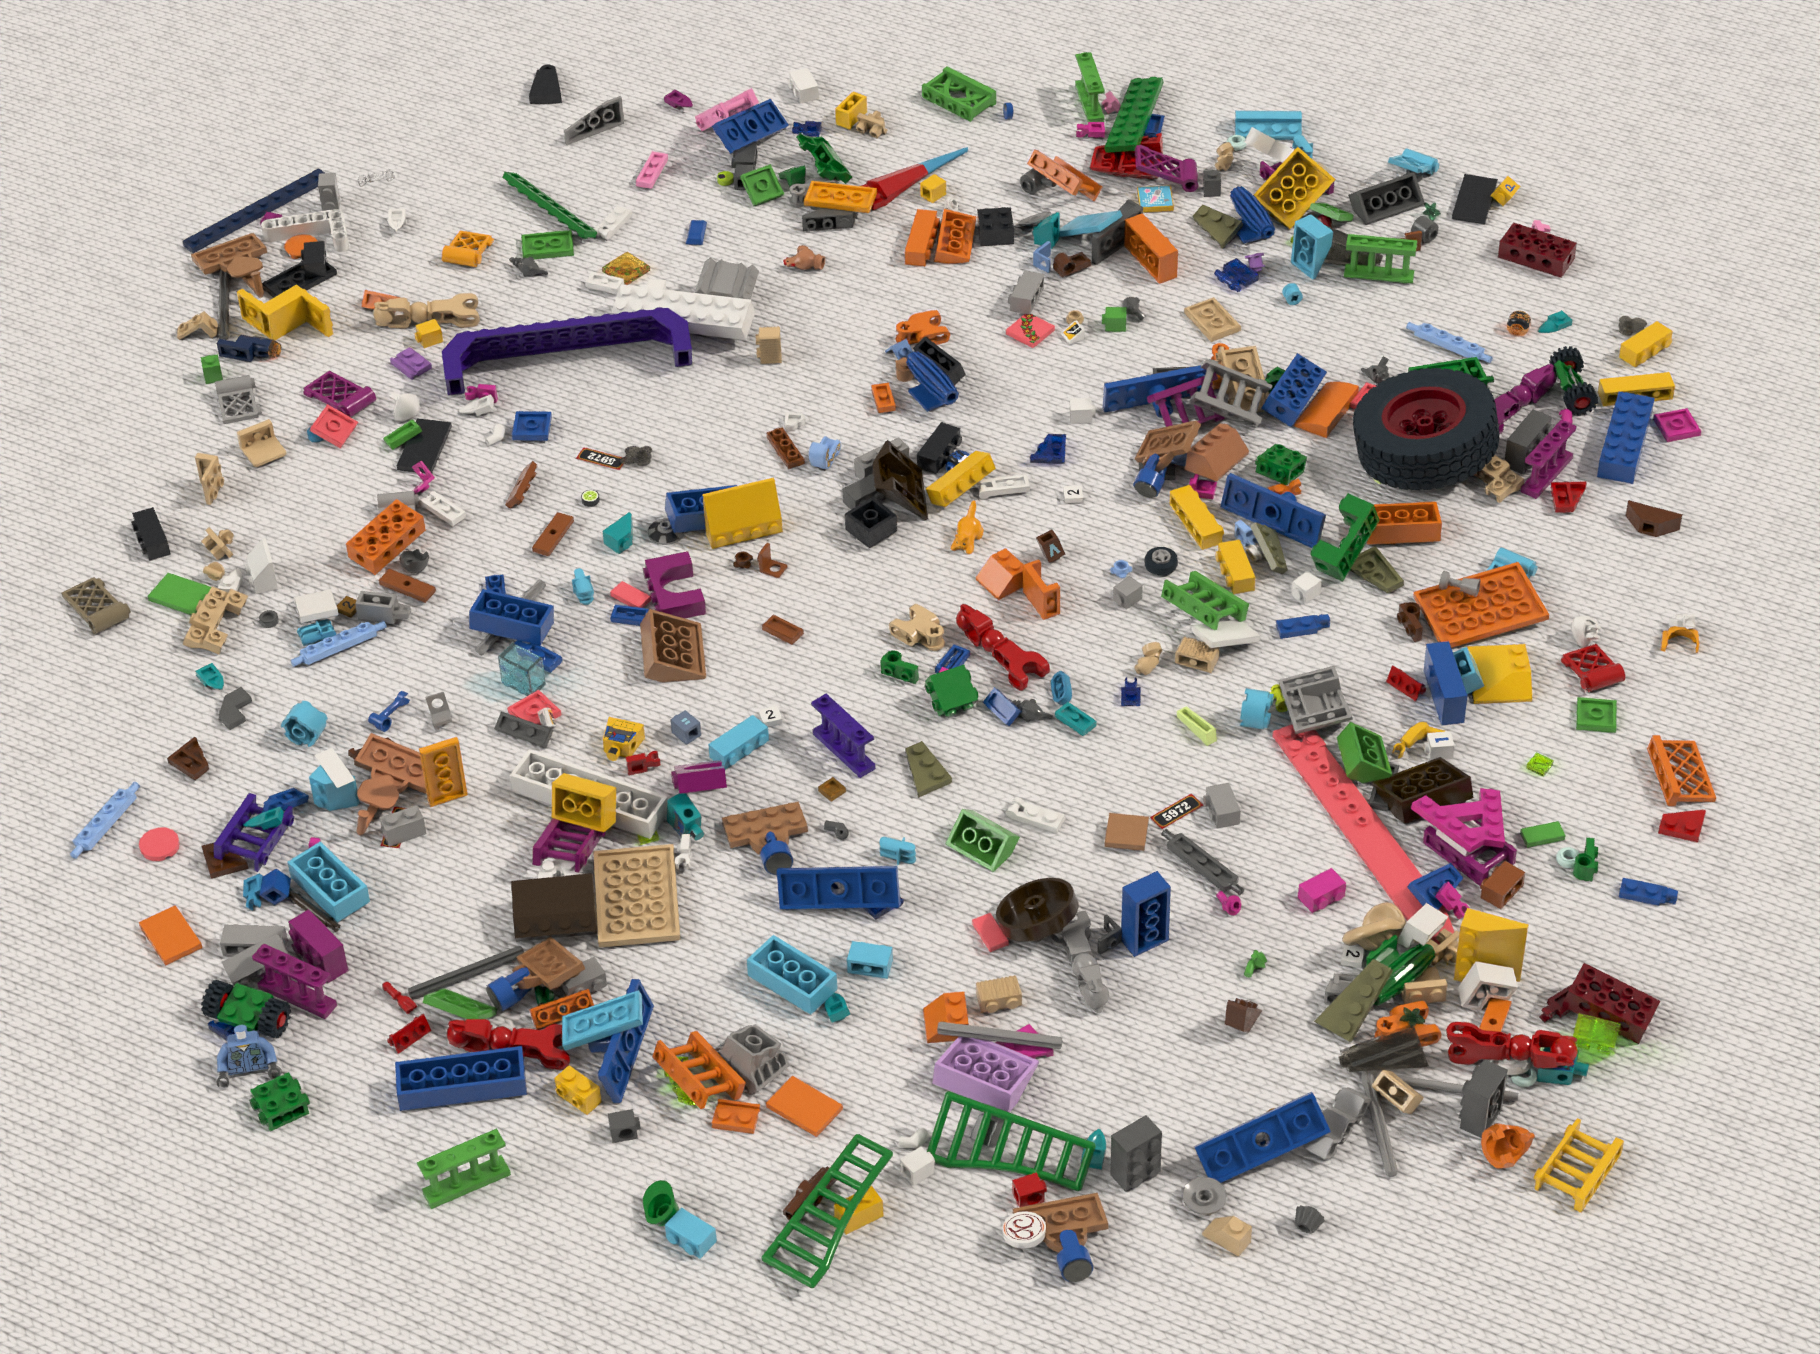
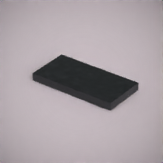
(1474, 199)
(295, 276)
(425, 445)

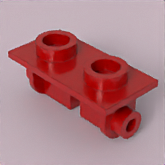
(1405, 683)
(409, 1034)

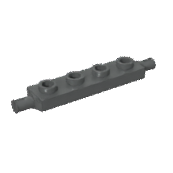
(1202, 862)

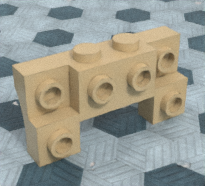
(1500, 478)
(208, 616)

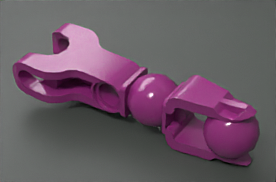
(1531, 388)

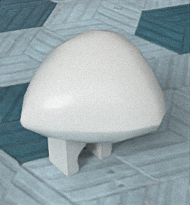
(405, 406)
(1584, 630)

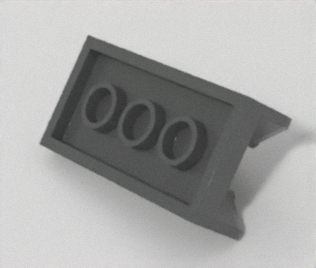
(1113, 237)

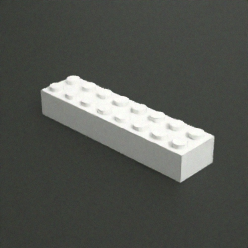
(705, 313)
(636, 808)

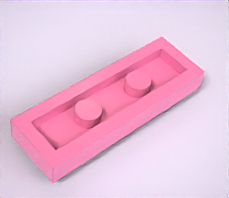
(651, 170)

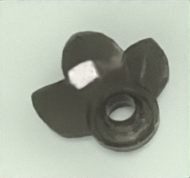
(1628, 326)
(634, 454)

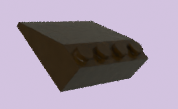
(1434, 778)
(553, 907)

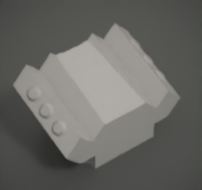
(727, 279)
(753, 1056)

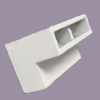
(1422, 926)

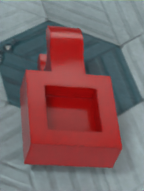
(639, 763)

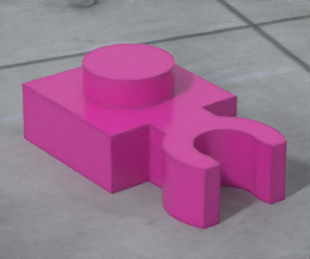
(1450, 900)

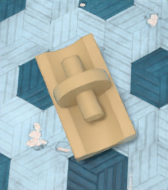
(873, 122)
(224, 537)
(1447, 949)

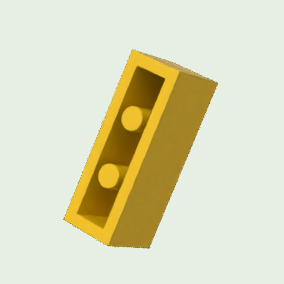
(1646, 344)
(1235, 567)

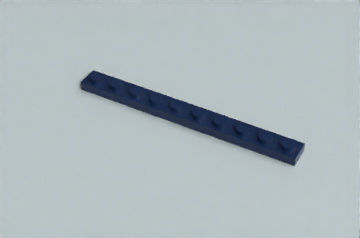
(252, 212)

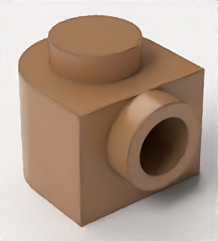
(903, 372)

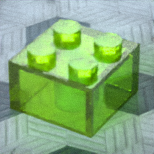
(1597, 1034)

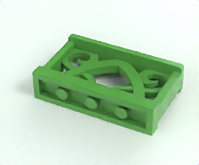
(976, 93)

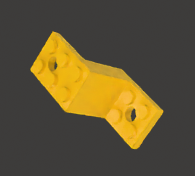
(285, 312)

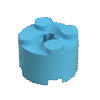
(1255, 709)
(304, 724)

